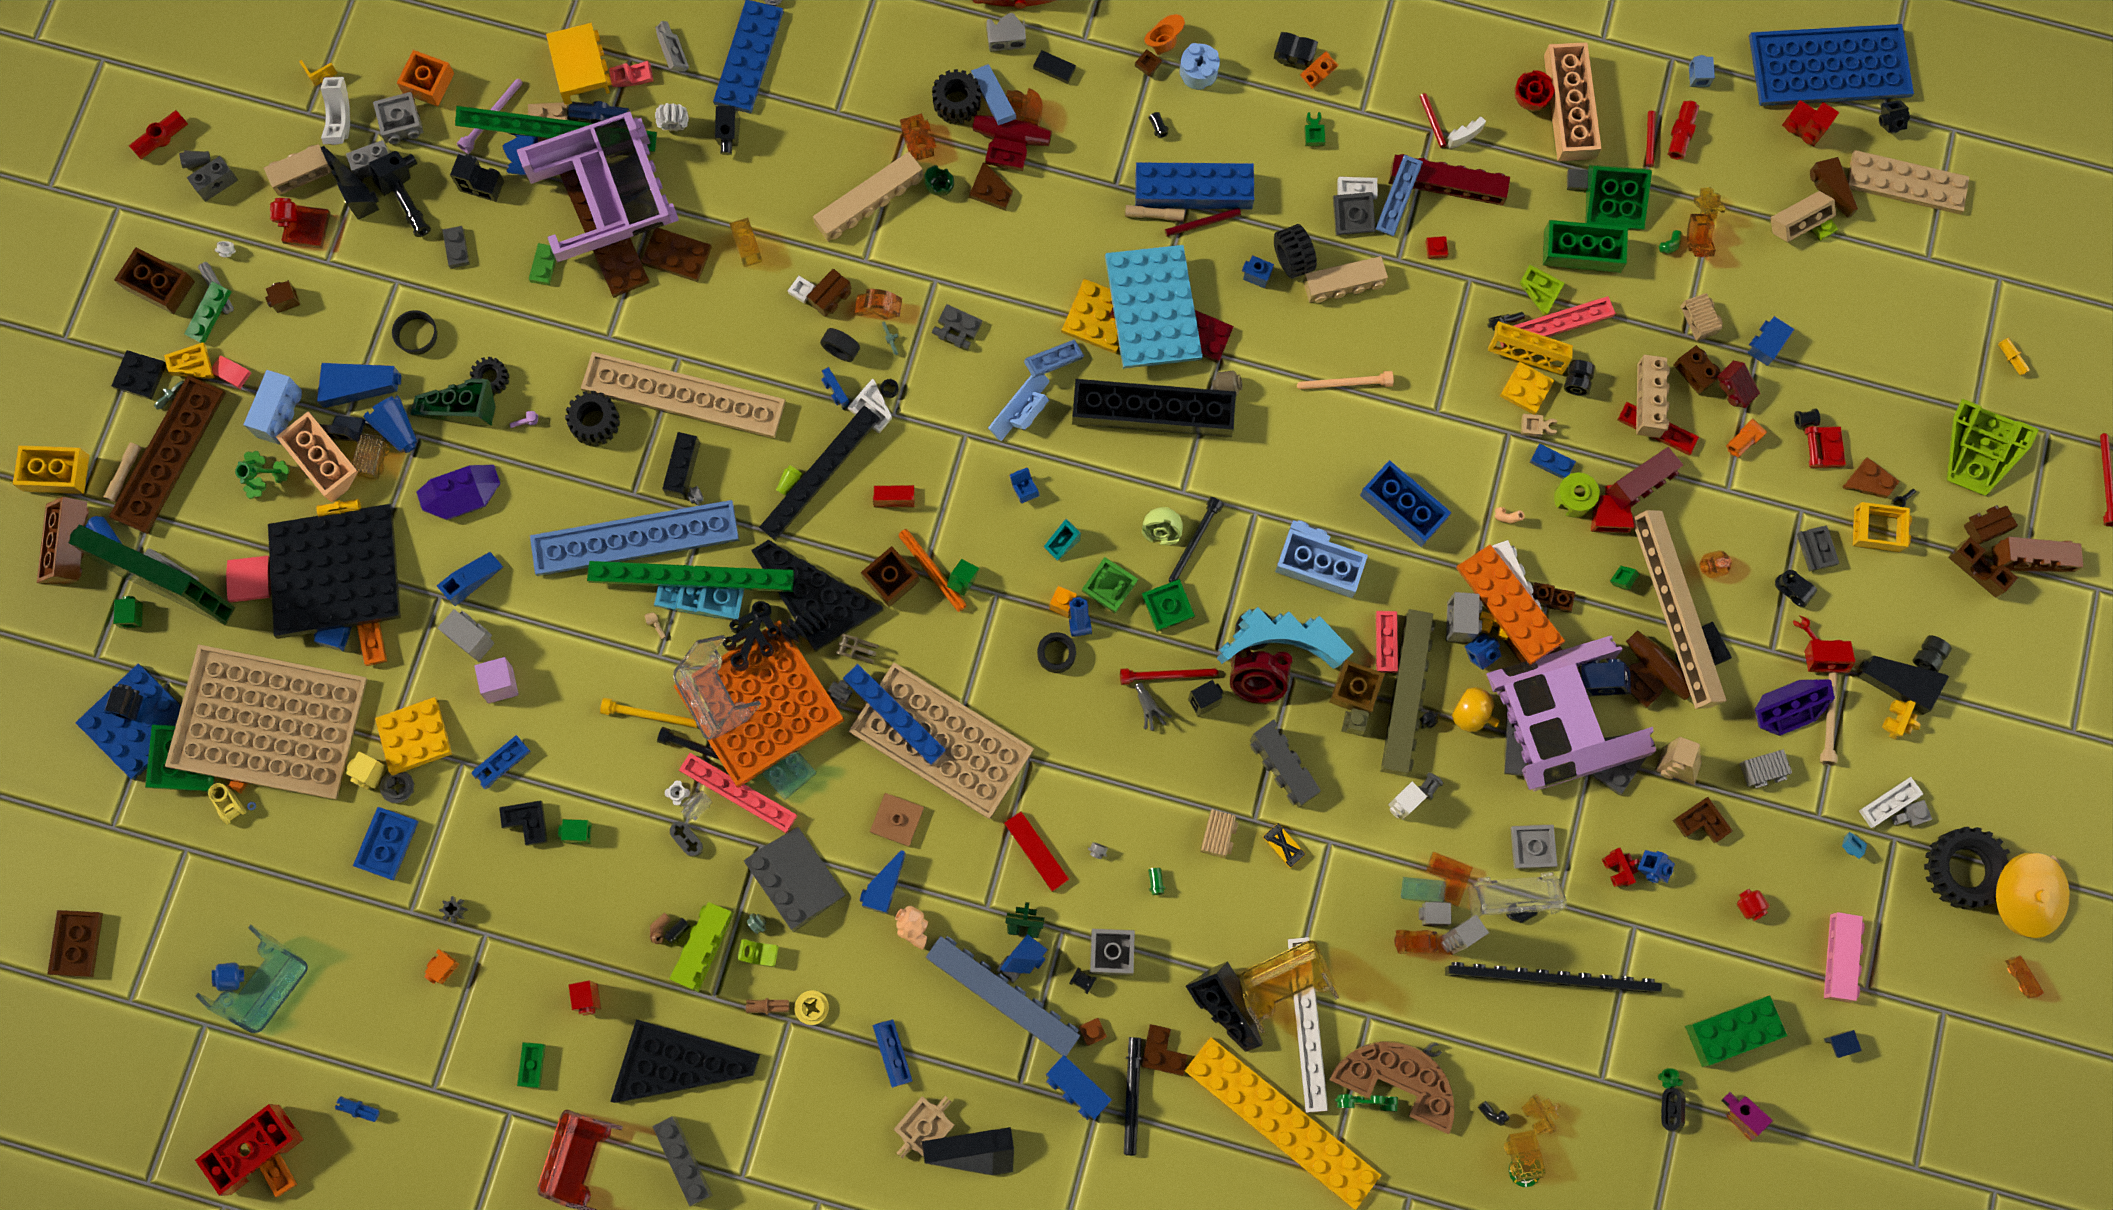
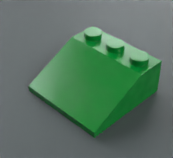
(1617, 196)

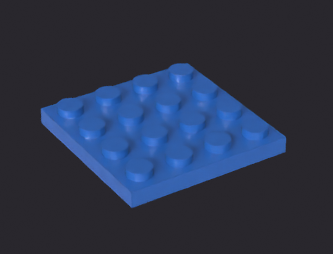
(127, 740)

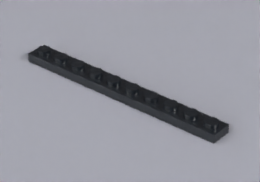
(1561, 978)

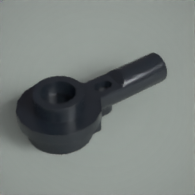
(1505, 319)

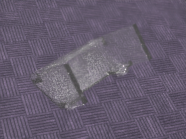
(705, 692)
(1517, 895)

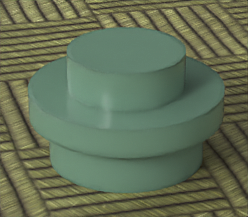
(756, 923)

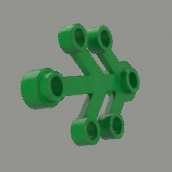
(1349, 1101)

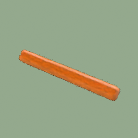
(931, 569)

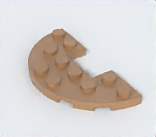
(1403, 1068)

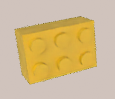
(51, 469)

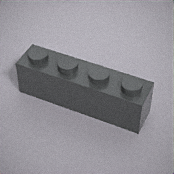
(682, 1161)

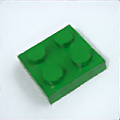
(1168, 605)

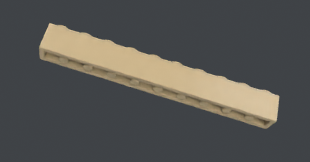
(1678, 610)

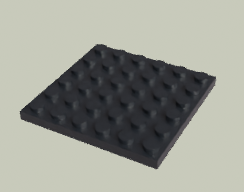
(333, 571)

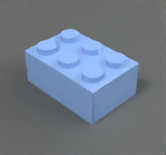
(273, 406)

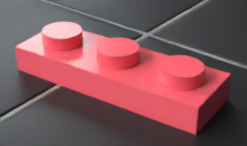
(1386, 642)

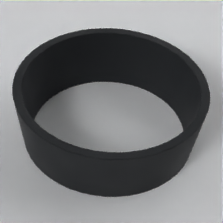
(406, 317)

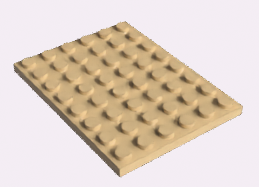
(266, 722)

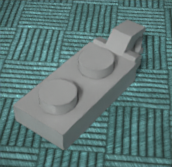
(671, 48)

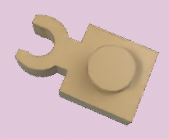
(1535, 426)

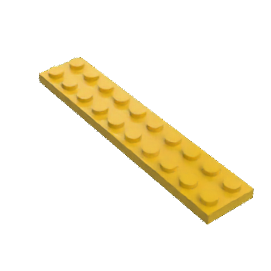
(1282, 1123)

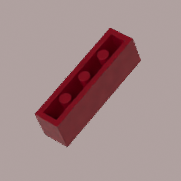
(1645, 478)

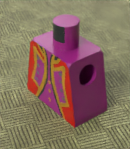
(1753, 1121)

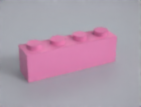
(1844, 957)

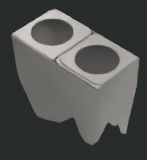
(1007, 34)

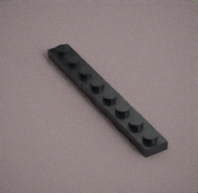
(819, 473)

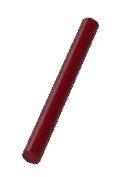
(1202, 222)

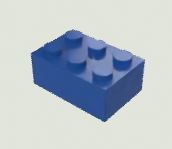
(1077, 1088)

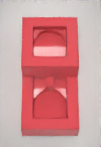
(633, 75)
(230, 372)

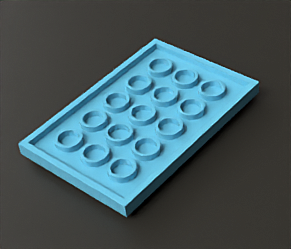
(1153, 306)

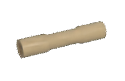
(1167, 214)
(127, 461)

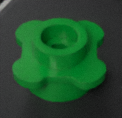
(1670, 1078)

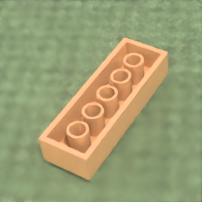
(1573, 102)

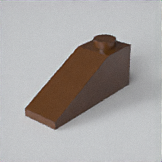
(1831, 180)

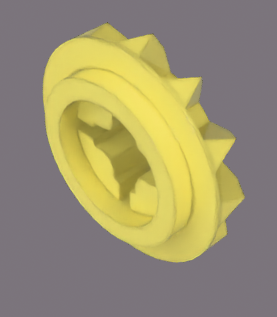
(809, 997)

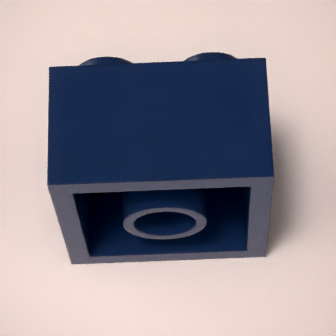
(1606, 678)

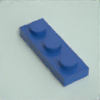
(892, 1053)

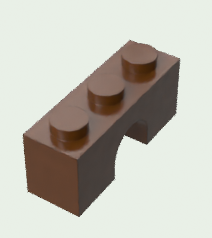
(1992, 578)

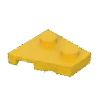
(190, 361)

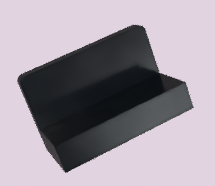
(345, 428)

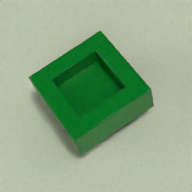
(1624, 577)

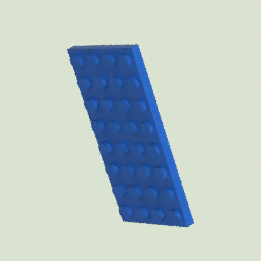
(1831, 64)

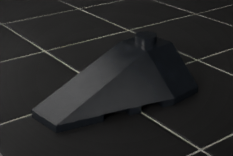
(354, 191)
(1223, 998)
(978, 1152)

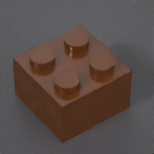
(890, 576)

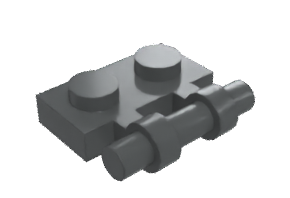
(960, 322)

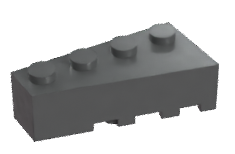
(1284, 764)

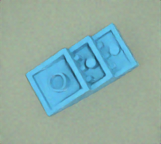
(701, 601)

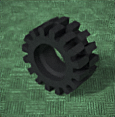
(491, 364)

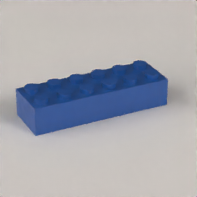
(1194, 185)

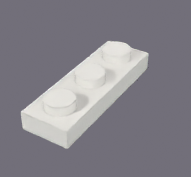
(1891, 802)

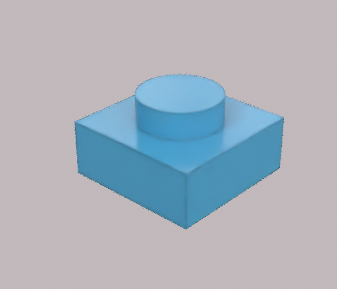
(1854, 845)

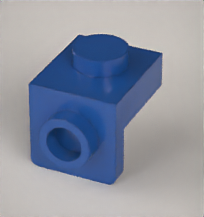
(1024, 485)

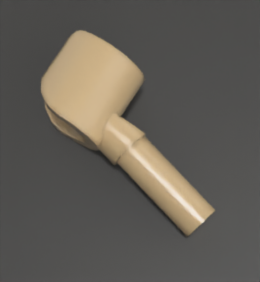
(652, 618)

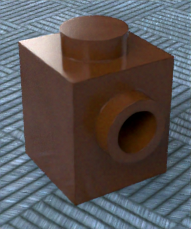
(282, 296)

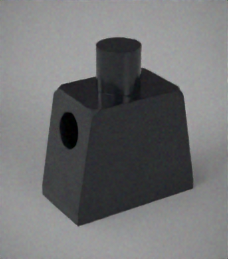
(727, 128)
(391, 169)

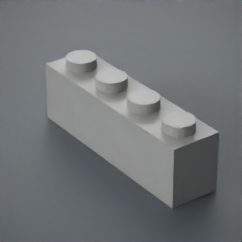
(1463, 935)

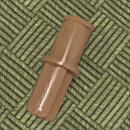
(767, 1006)

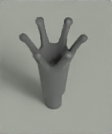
(1149, 707)

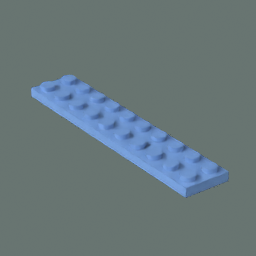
(634, 537)

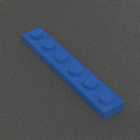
(894, 714)

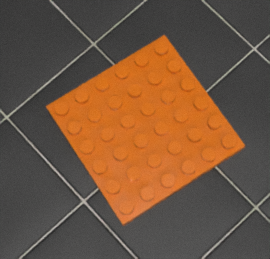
(790, 713)

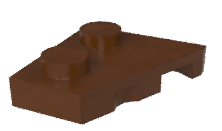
(991, 189)

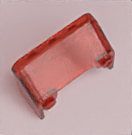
(571, 1158)

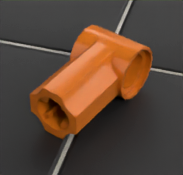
(1748, 435)

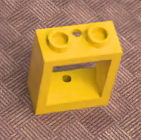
(1861, 523)

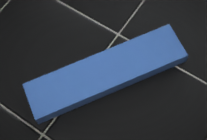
(994, 95)
(1398, 195)

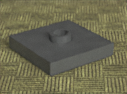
(1354, 213)

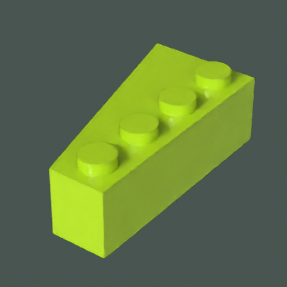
(701, 947)

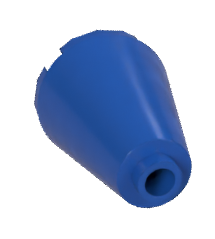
(393, 423)

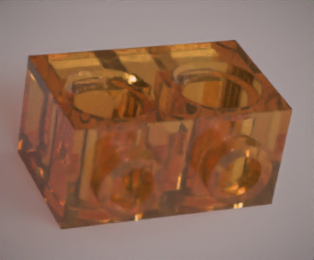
(915, 138)

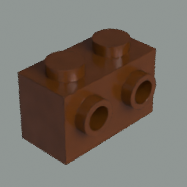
(1697, 369)

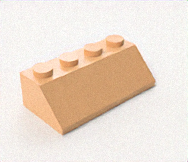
(318, 456)

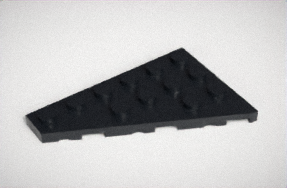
(837, 602)
(672, 1061)

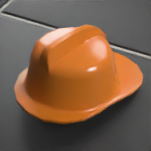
(1164, 34)

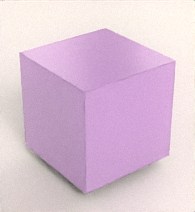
(496, 680)

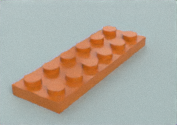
(1510, 604)

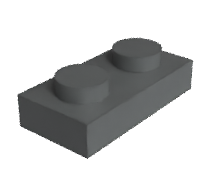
(456, 247)

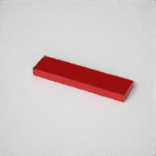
(1673, 437)
(1036, 851)

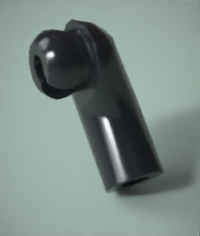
(1521, 917)
(1492, 1116)

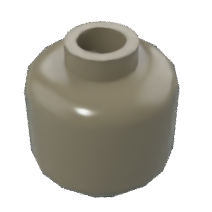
(1227, 381)

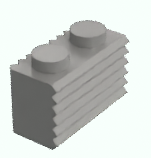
(1766, 768)

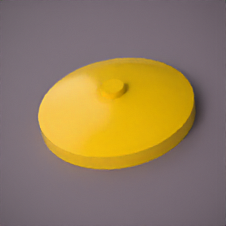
(2032, 895)

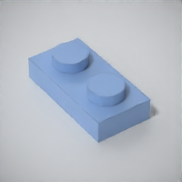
(1303, 527)

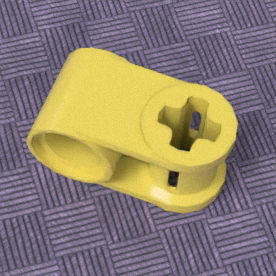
(228, 806)

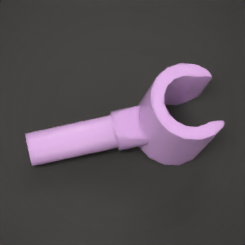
(531, 419)

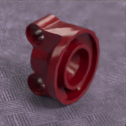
(1260, 675)

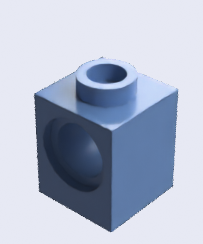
(1701, 71)

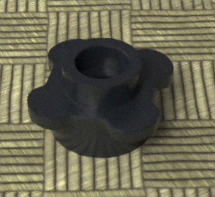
(1429, 719)

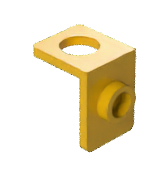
(318, 76)

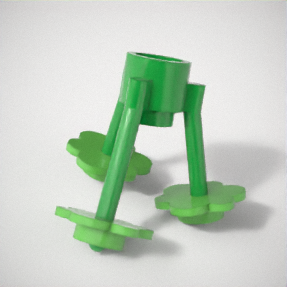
(248, 470)

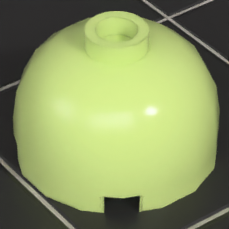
(1162, 525)

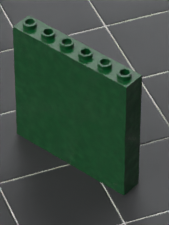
(151, 574)

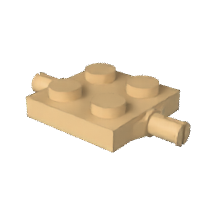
(923, 1123)

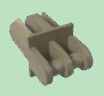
(856, 648)

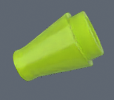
(788, 480)

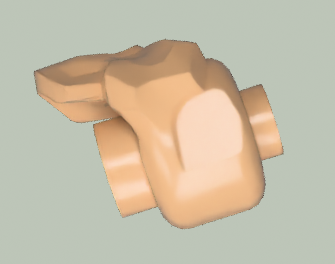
(912, 926)

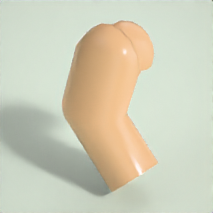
(1502, 516)

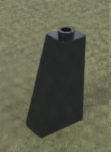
(1904, 681)

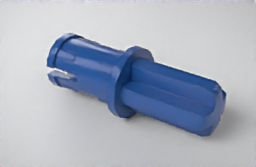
(357, 1109)

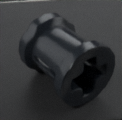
(1807, 418)
(1082, 980)

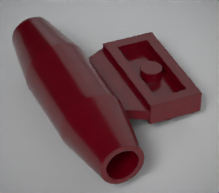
(1010, 140)

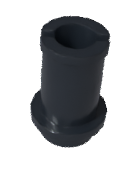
(1160, 129)
(677, 931)

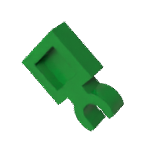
(1314, 132)

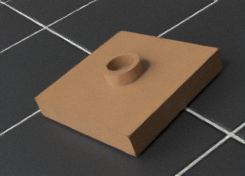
(897, 819)

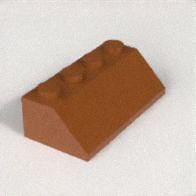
(58, 559)

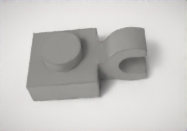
(1914, 814)

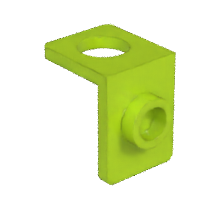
(759, 953)

